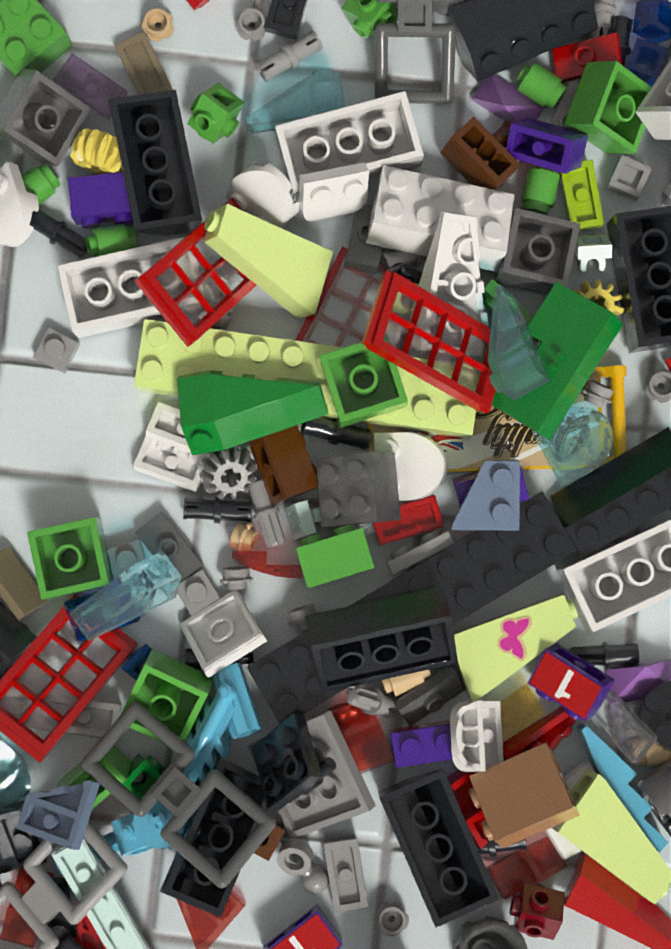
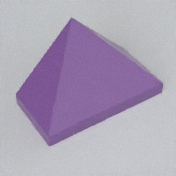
(505, 100)
(638, 680)

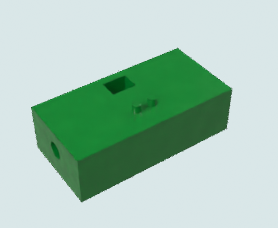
(571, 342)

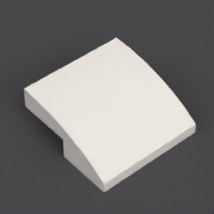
(166, 451)

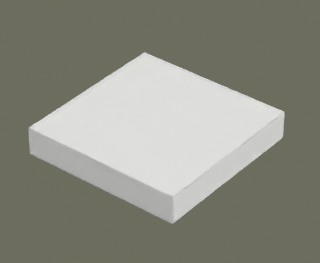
(222, 633)

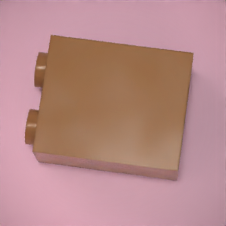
(522, 796)

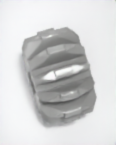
(241, 471)

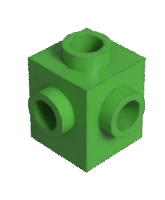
(366, 14)
(215, 113)

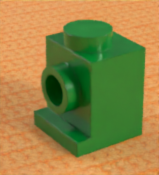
(151, 771)

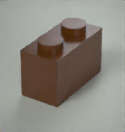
(284, 464)

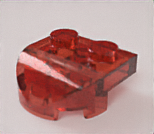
(362, 736)

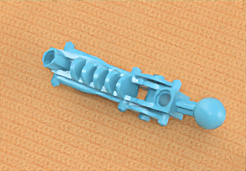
(225, 716)

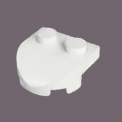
(333, 192)
(264, 194)
(15, 207)
(419, 462)
(476, 735)

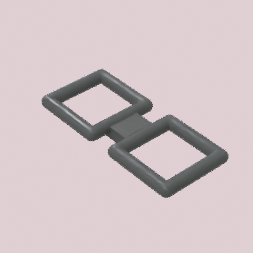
(416, 21)
(178, 794)

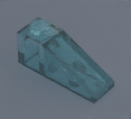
(306, 98)
(512, 351)
(128, 596)

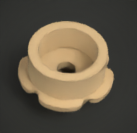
(158, 16)
(244, 537)

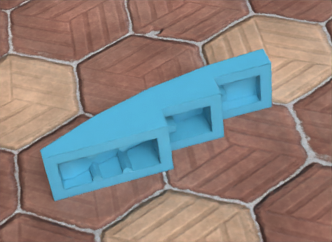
(618, 776)

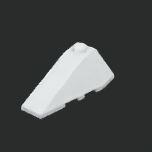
(454, 267)

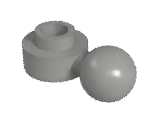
(296, 859)

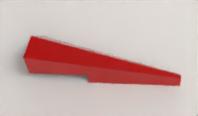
(547, 730)
(614, 904)

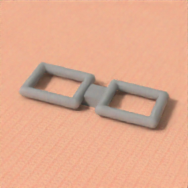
(46, 899)

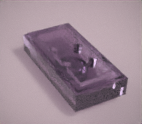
(88, 85)

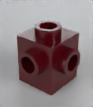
(538, 910)

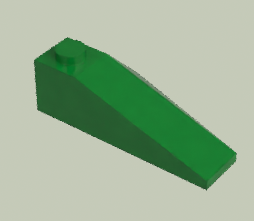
(233, 410)

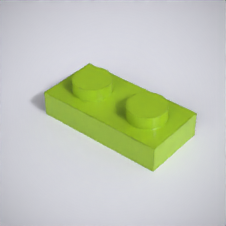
(582, 196)

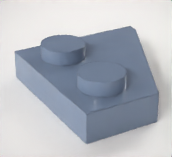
(492, 498)
(59, 813)

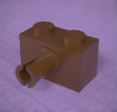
(481, 155)

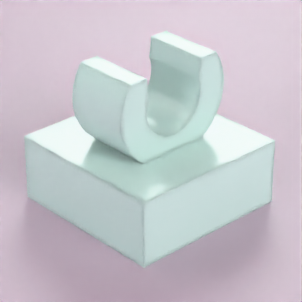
(593, 247)
(302, 519)

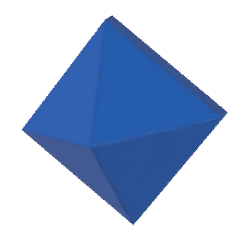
(136, 661)

